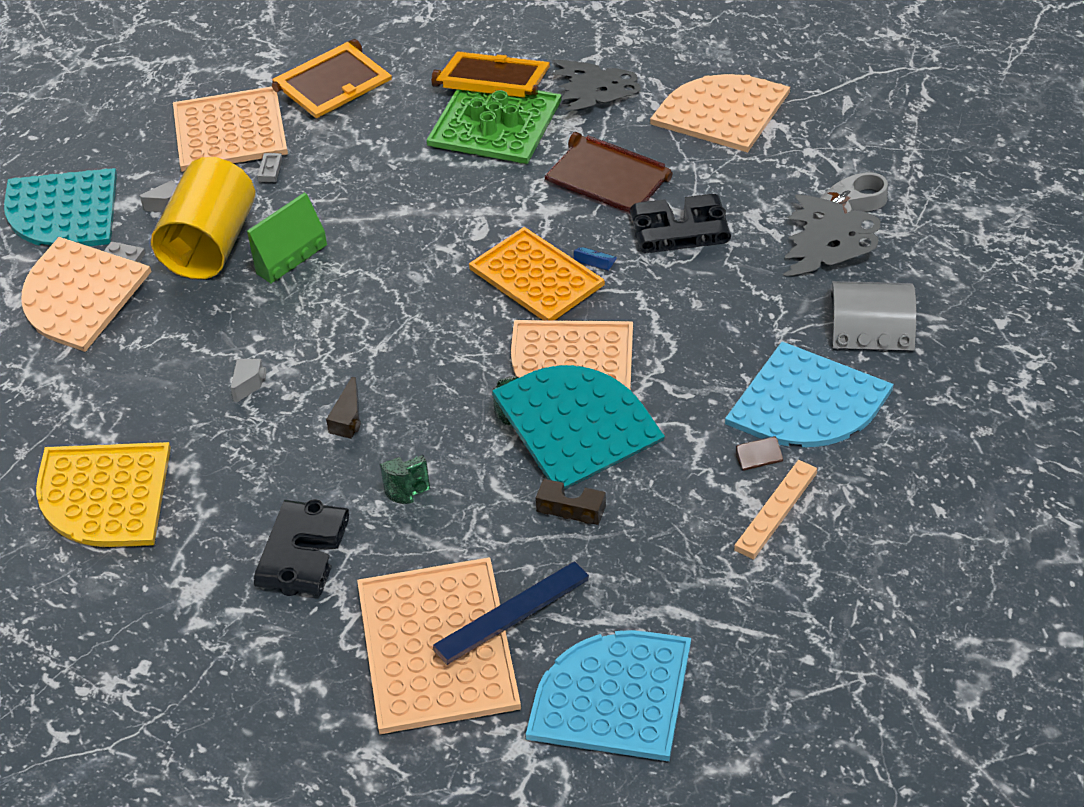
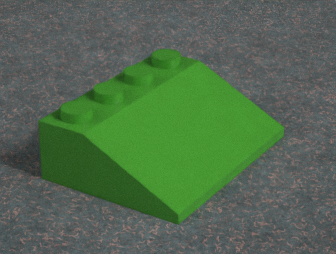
(286, 238)

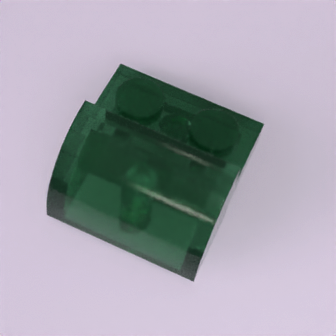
(405, 478)

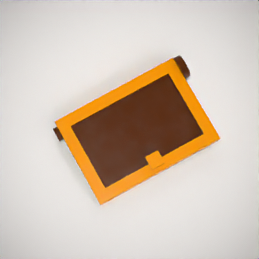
(491, 74)
(331, 79)

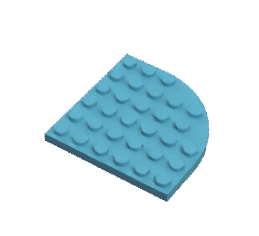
(807, 400)
(613, 695)

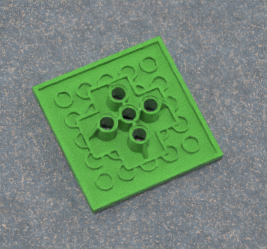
(494, 124)

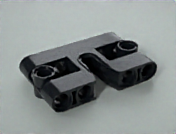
(702, 224)
(288, 554)

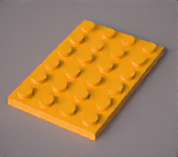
(536, 275)

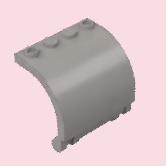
(874, 315)

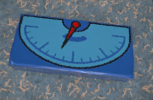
(594, 258)

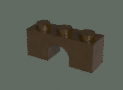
(585, 508)

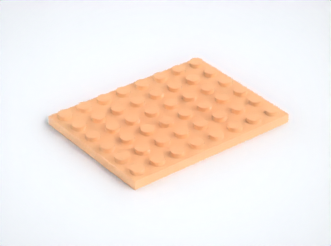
(403, 621)

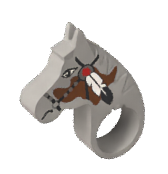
(847, 193)

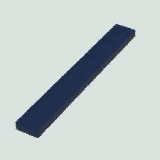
(510, 613)

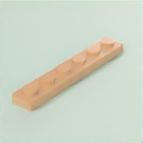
(775, 509)

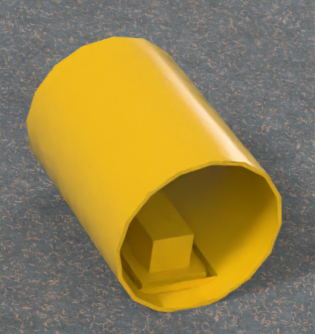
(203, 218)

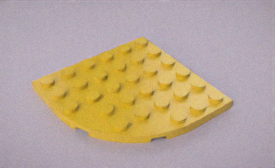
(104, 492)

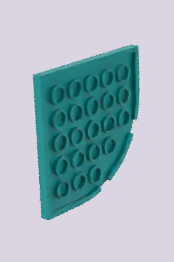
(63, 206)
(576, 421)

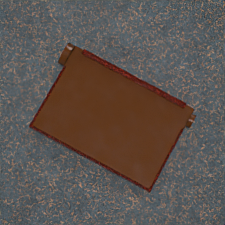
(608, 172)

